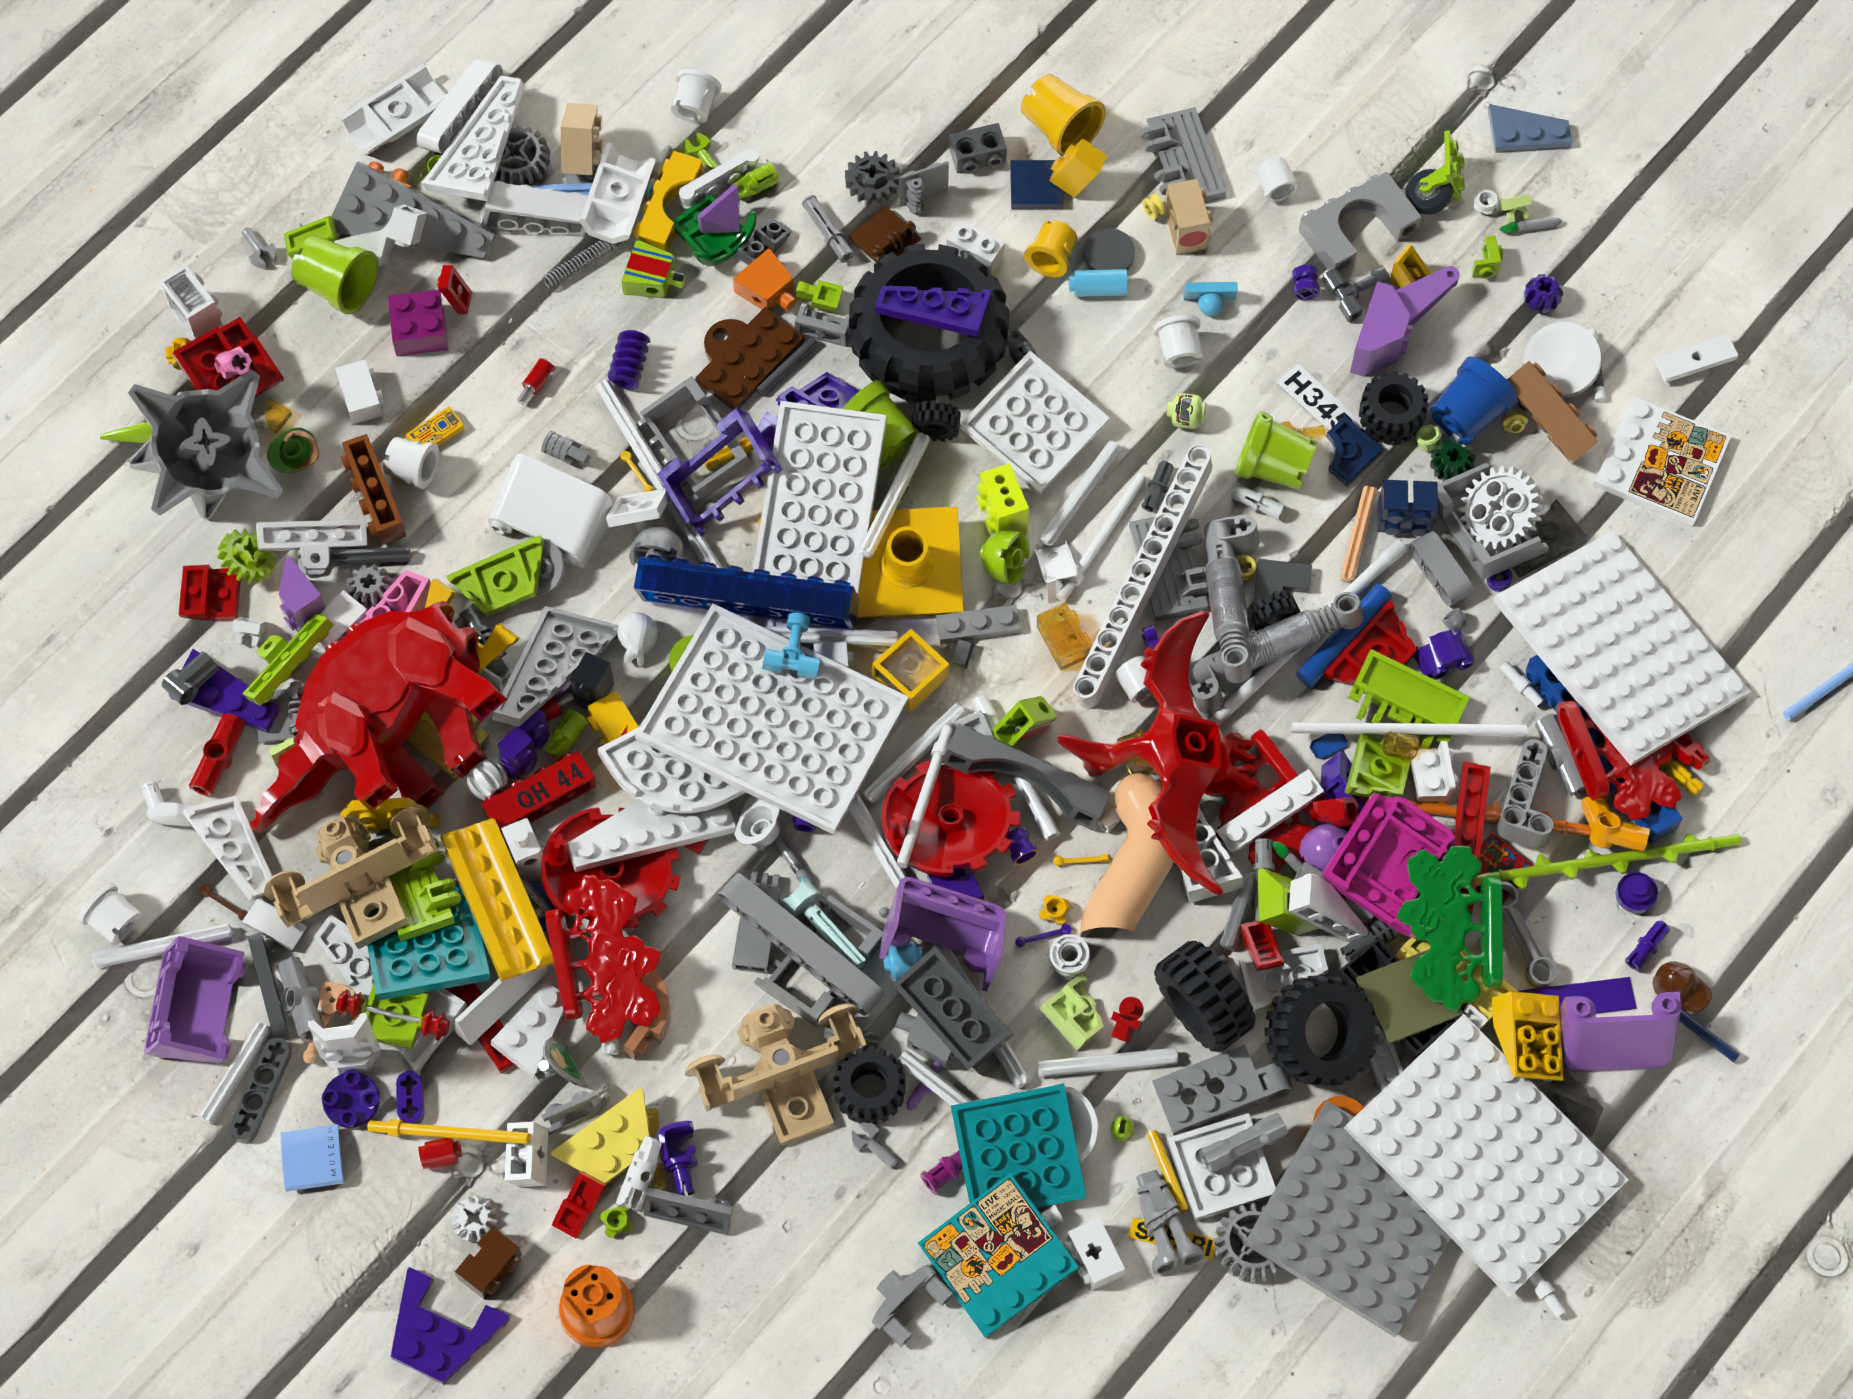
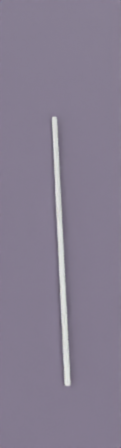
(857, 808)

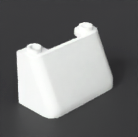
(551, 505)

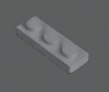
(978, 624)

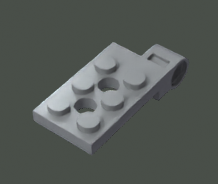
(1241, 1088)

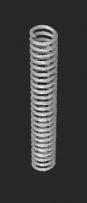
(580, 261)

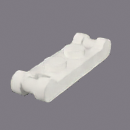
(718, 178)

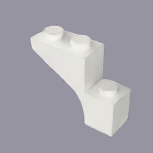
(404, 227)

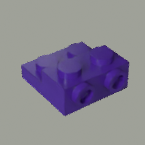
(519, 746)

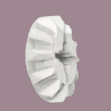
(473, 1232)

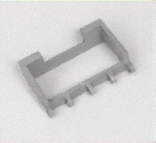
(668, 402)
(1475, 552)
(827, 999)

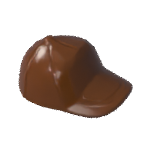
(1682, 978)

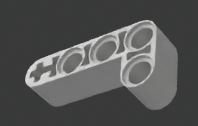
(1518, 812)

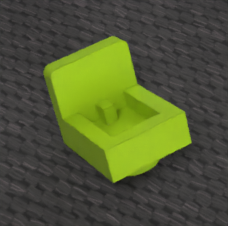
(1492, 259)

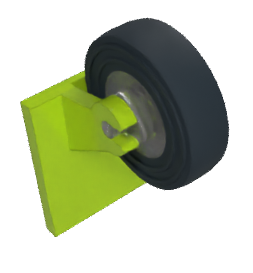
(1432, 188)

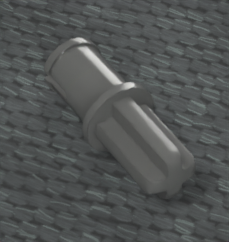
(1157, 486)

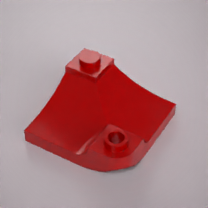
(199, 356)

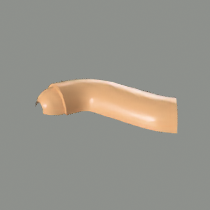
(1137, 866)

